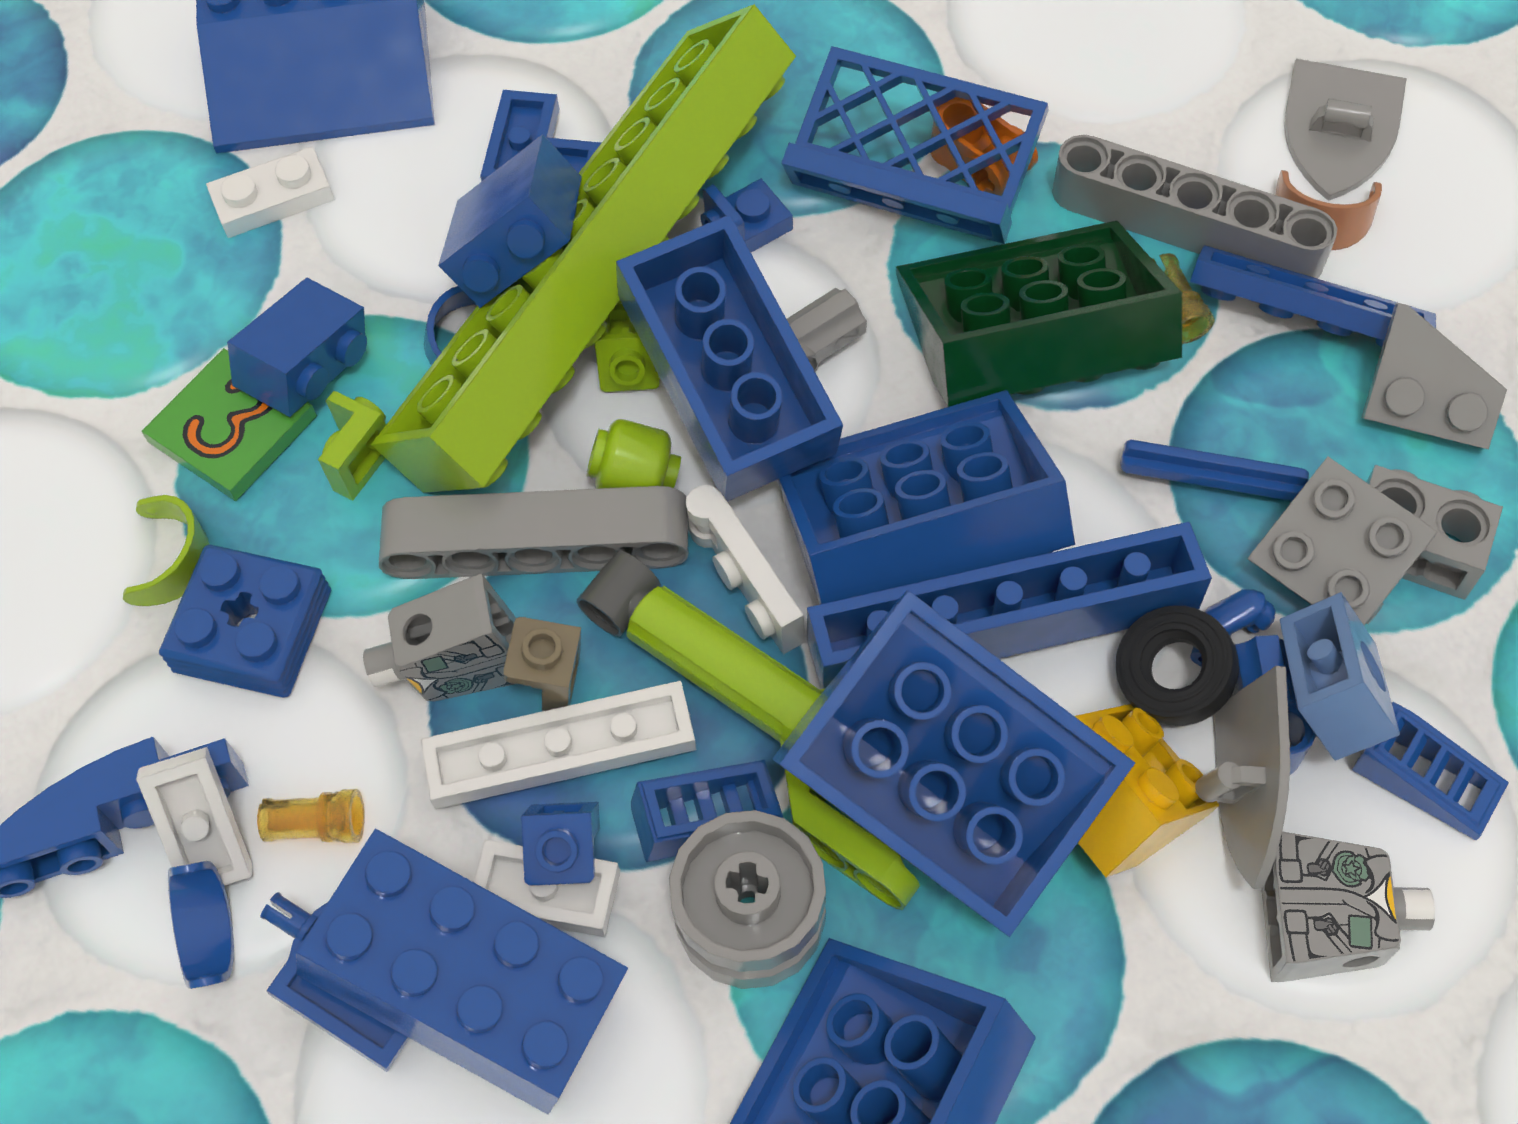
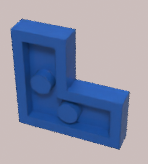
(522, 120)

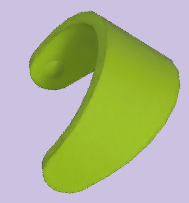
(175, 579)

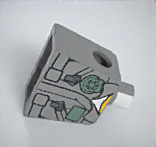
(446, 642)
(1336, 908)

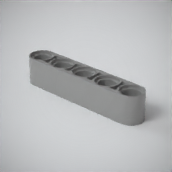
(1189, 206)
(532, 532)

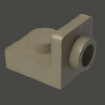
(545, 658)

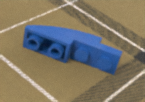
(80, 816)

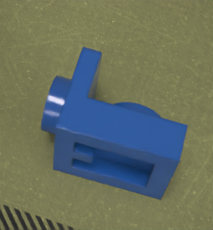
(753, 209)
(559, 843)

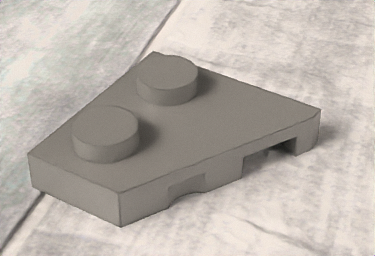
(1432, 384)

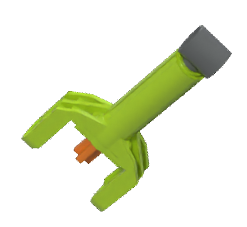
(755, 687)

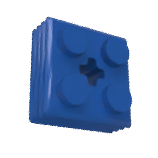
(261, 651)

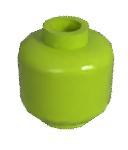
(632, 457)

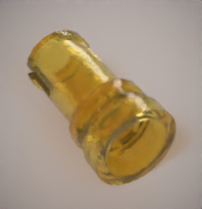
(1196, 316)
(327, 817)

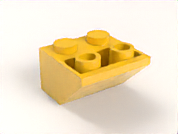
(1152, 801)

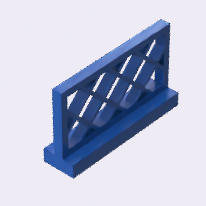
(905, 191)

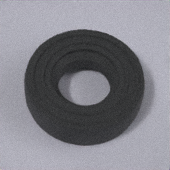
(1168, 626)

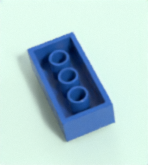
(728, 357)
(459, 970)

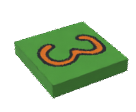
(223, 430)

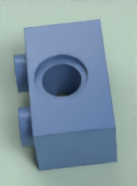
(1338, 677)

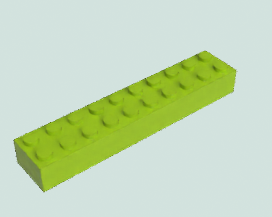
(631, 193)

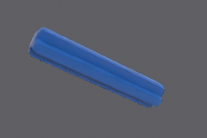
(1213, 470)

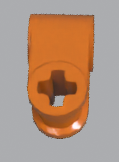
(976, 144)

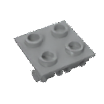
(1342, 540)

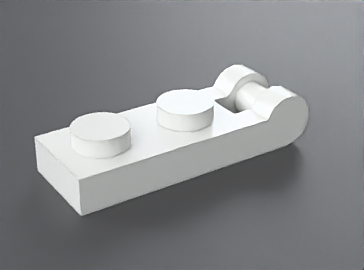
(744, 566)

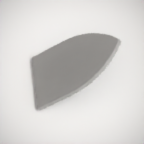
(1341, 124)
(1252, 773)

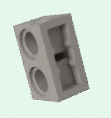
(1444, 563)

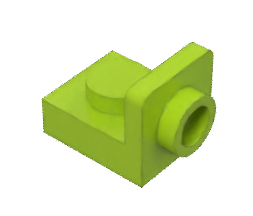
(622, 357)
(348, 453)

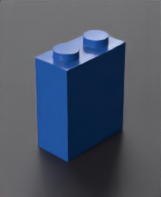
(511, 221)

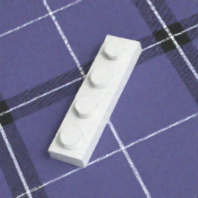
(557, 744)

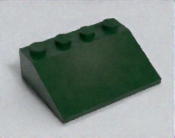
(1041, 312)

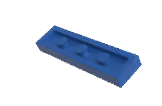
(1290, 293)

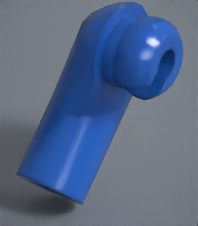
(1240, 610)

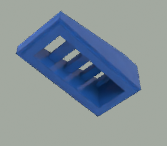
(1400, 779)
(672, 791)

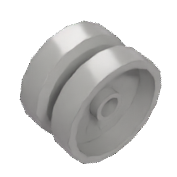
(740, 859)

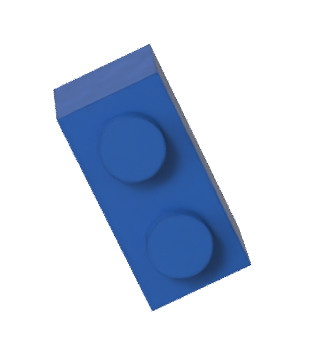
(297, 346)

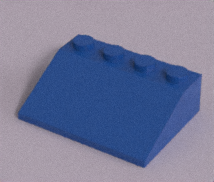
(312, 69)
(928, 500)
(955, 762)
(887, 1049)

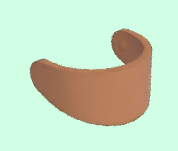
(1350, 219)

